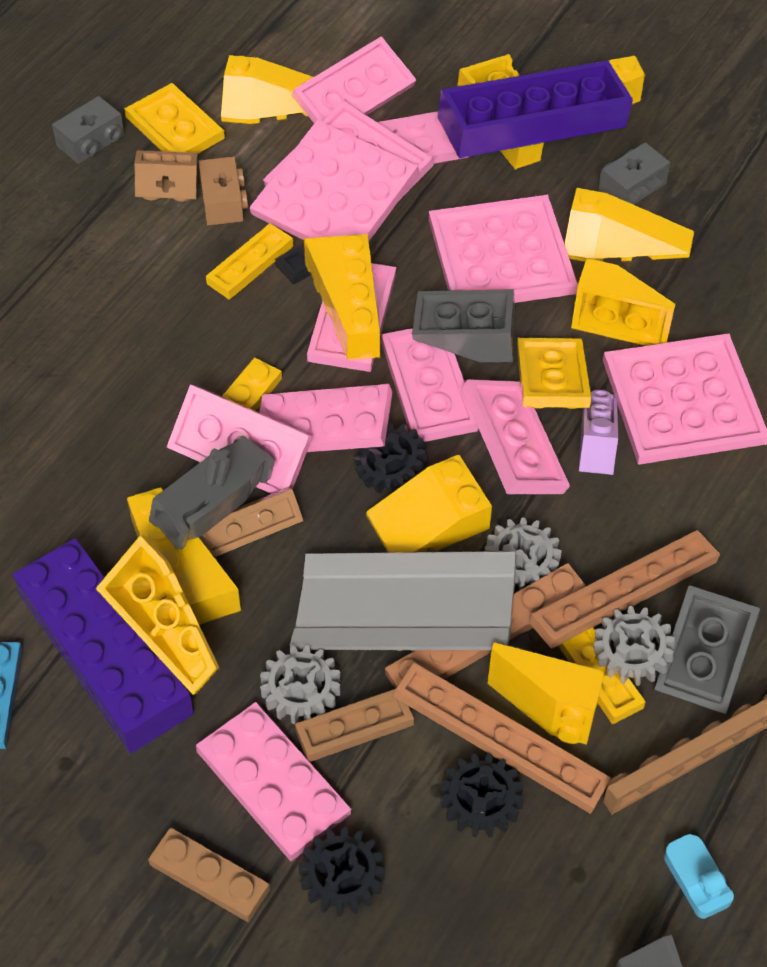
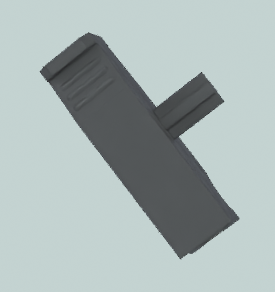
(218, 483)

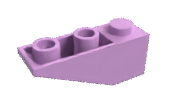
(599, 434)

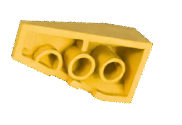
(259, 90)
(613, 228)
(155, 607)

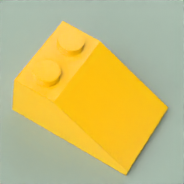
(620, 306)
(432, 510)
(547, 690)

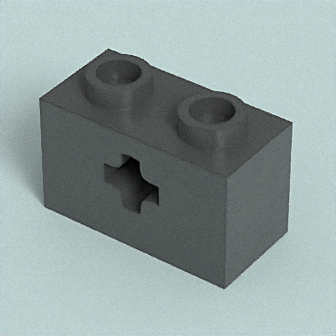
(88, 129)
(635, 174)

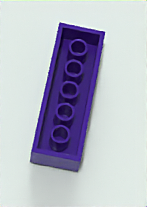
(534, 108)
(102, 650)

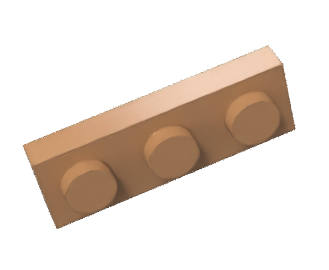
(253, 522)
(353, 725)
(209, 874)

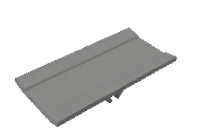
(406, 601)

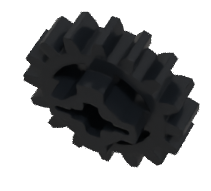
(392, 461)
(499, 798)
(334, 856)

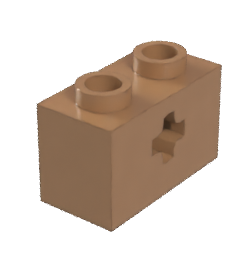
(154, 165)
(221, 190)

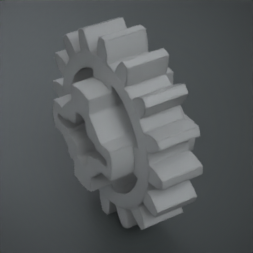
(530, 548)
(634, 647)
(298, 689)

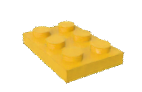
(174, 122)
(553, 373)

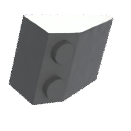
(467, 323)
(709, 649)

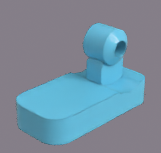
(698, 876)

